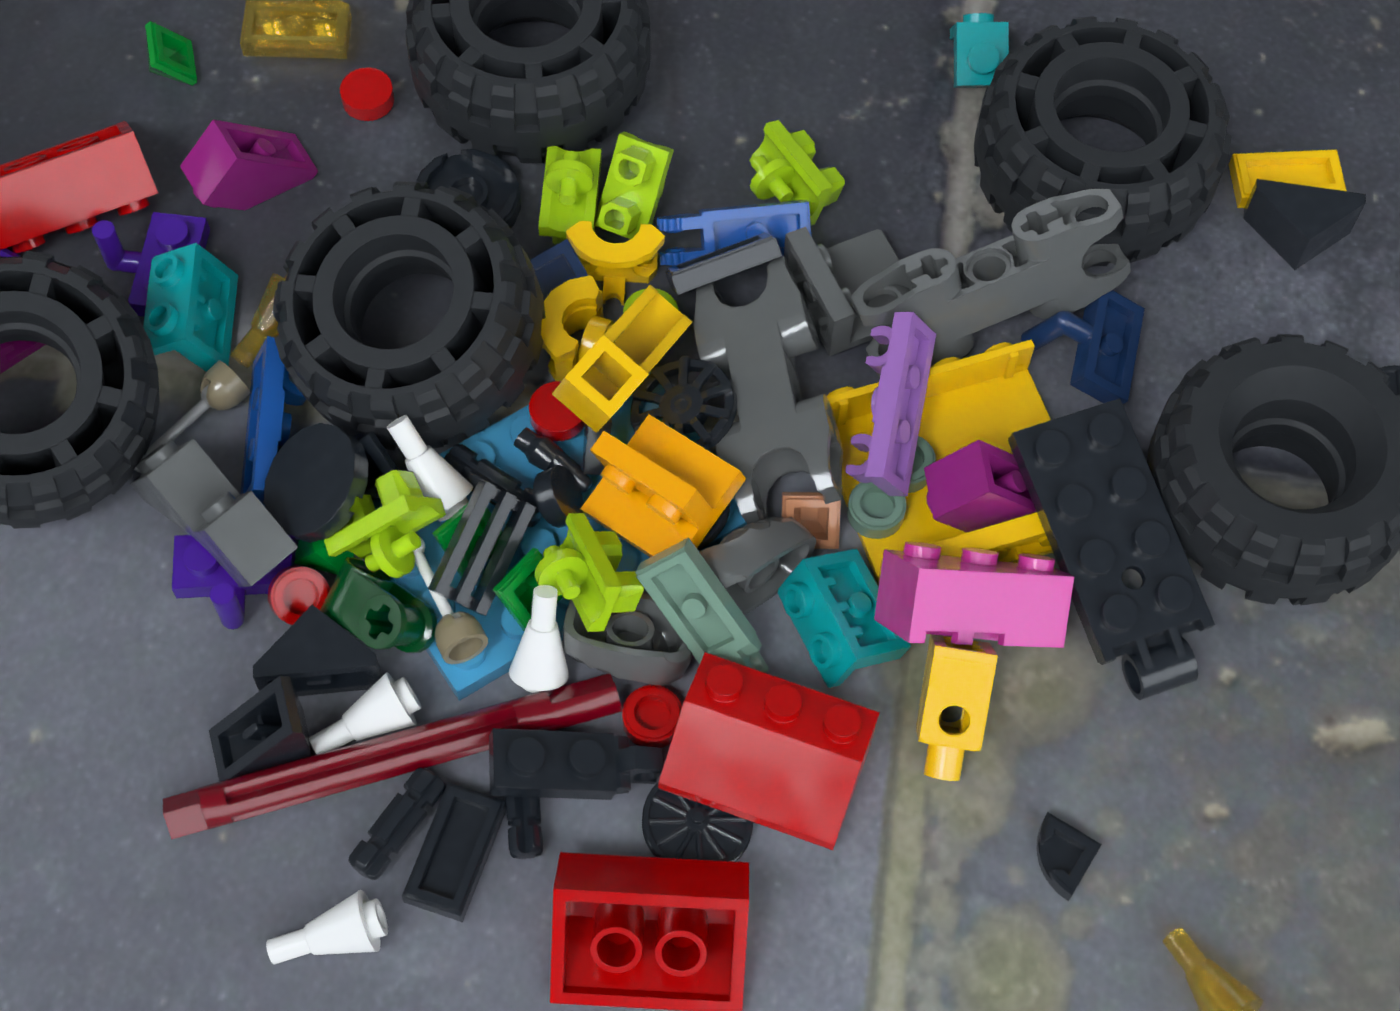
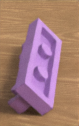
(896, 404)

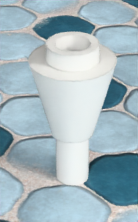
(431, 470)
(540, 654)
(378, 711)
(345, 928)

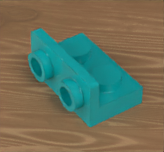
(191, 305)
(834, 613)

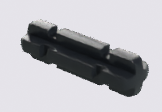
(472, 470)
(397, 823)
(525, 834)

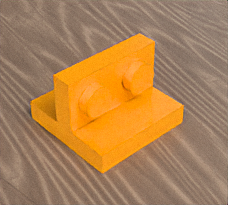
(659, 487)

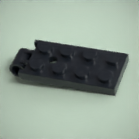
(1107, 519)

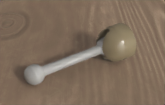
(219, 390)

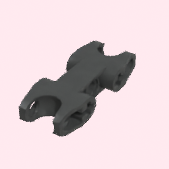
(1031, 270)
(775, 424)

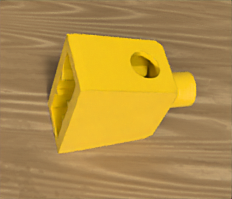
(959, 678)

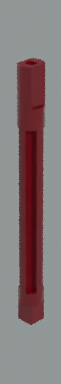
(385, 756)

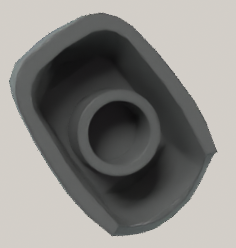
(759, 559)
(631, 647)

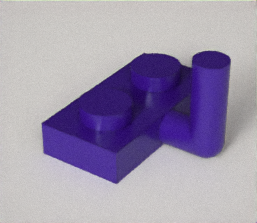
(164, 234)
(201, 575)

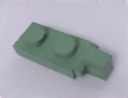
(699, 606)

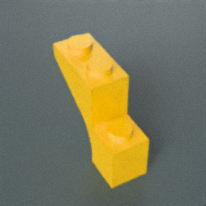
(621, 359)

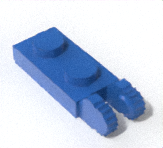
(733, 224)

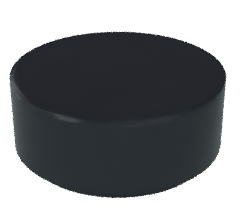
(557, 495)

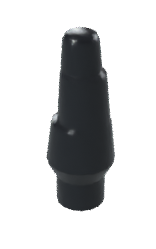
(546, 454)

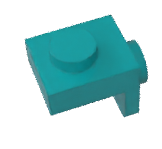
(978, 49)

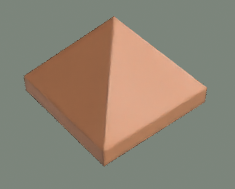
(817, 517)

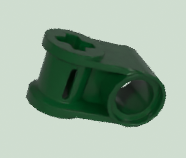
(379, 609)

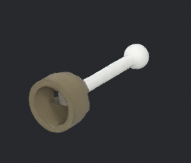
(458, 633)

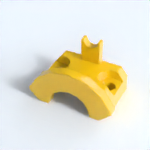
(617, 262)
(567, 311)

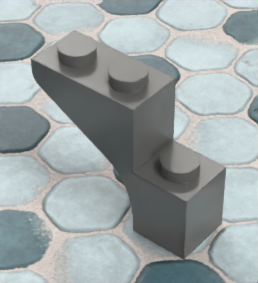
(203, 502)

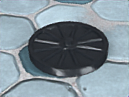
(692, 830)

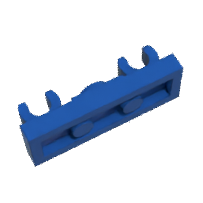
(266, 421)

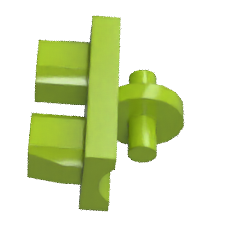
(788, 172)
(633, 185)
(569, 190)
(388, 534)
(586, 573)

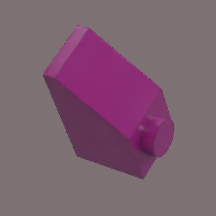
(245, 165)
(977, 488)

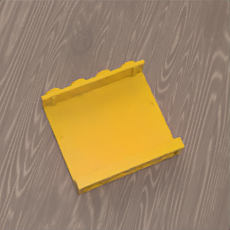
(964, 402)

